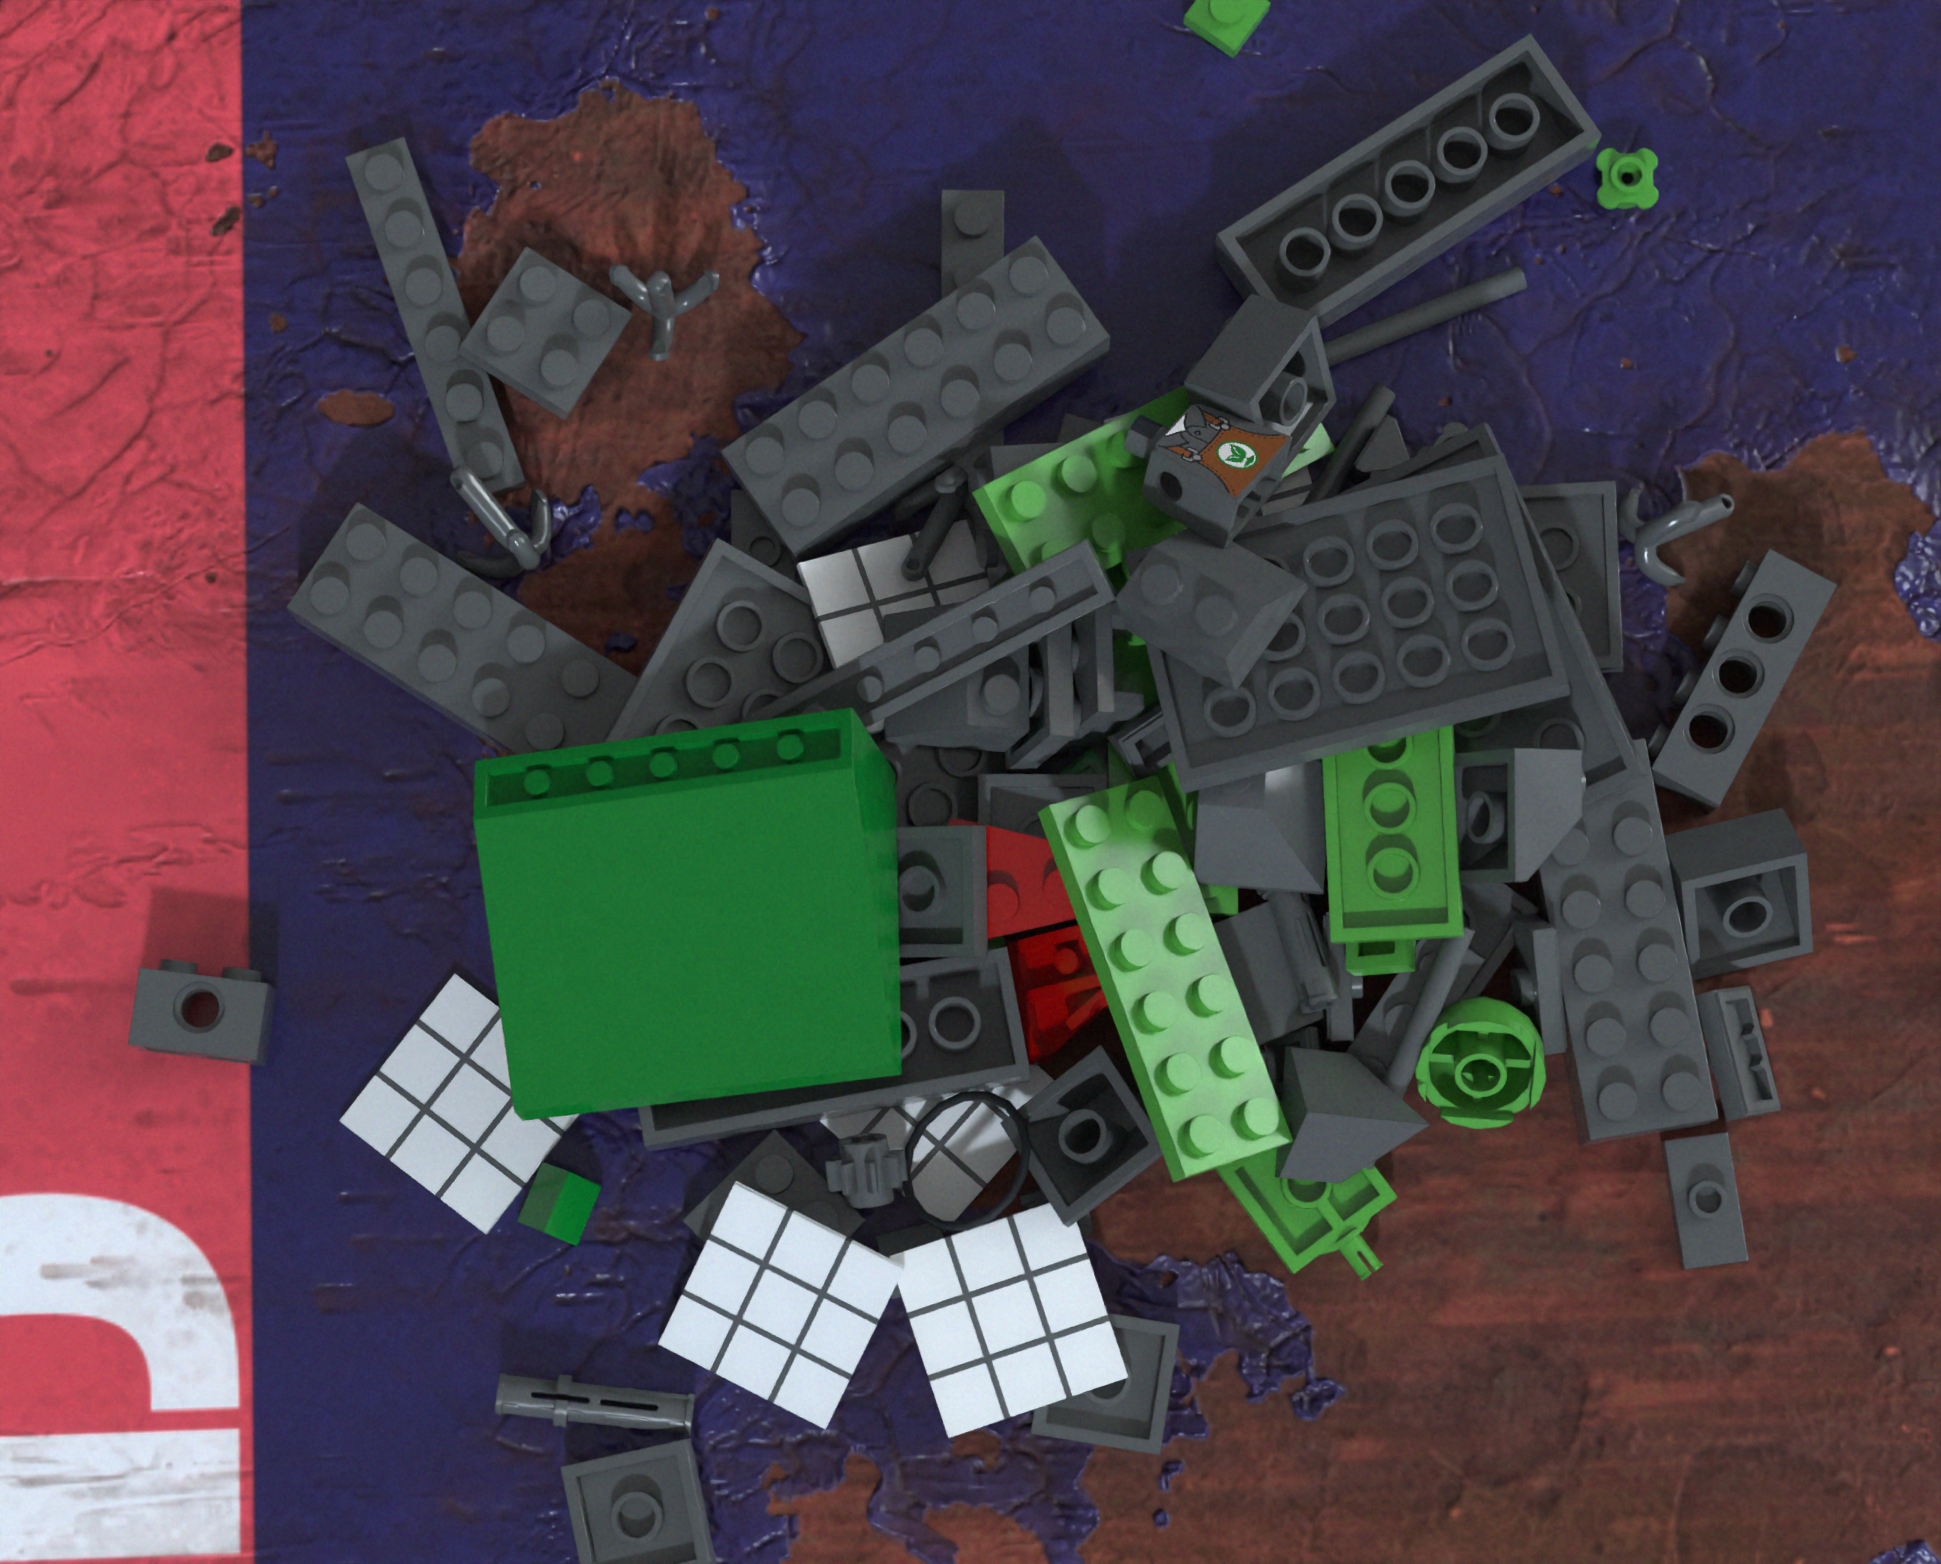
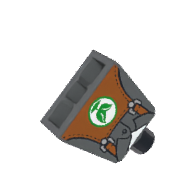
(1209, 469)

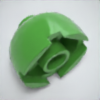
(1481, 1063)

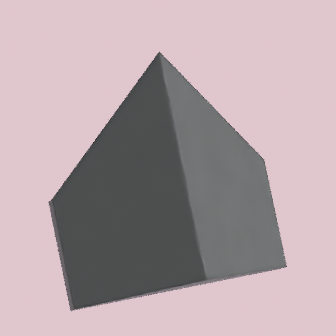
(1338, 1117)

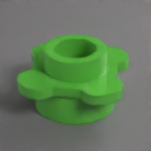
(1614, 192)

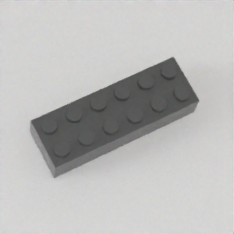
(1412, 188)
(917, 401)
(457, 641)
(1625, 972)
(955, 1038)

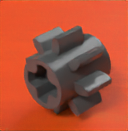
(866, 1170)

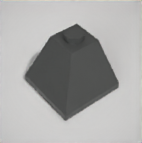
(1515, 809)
(1264, 832)
(1087, 1134)

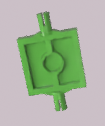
(1309, 1216)

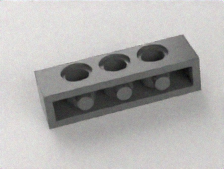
(1795, 602)

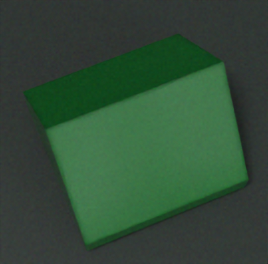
(559, 1203)

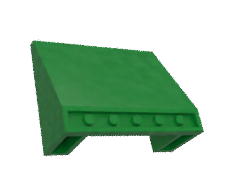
(693, 913)

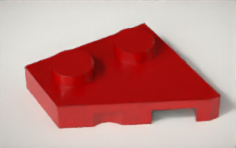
(1021, 882)
(1054, 990)

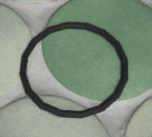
(1016, 1184)

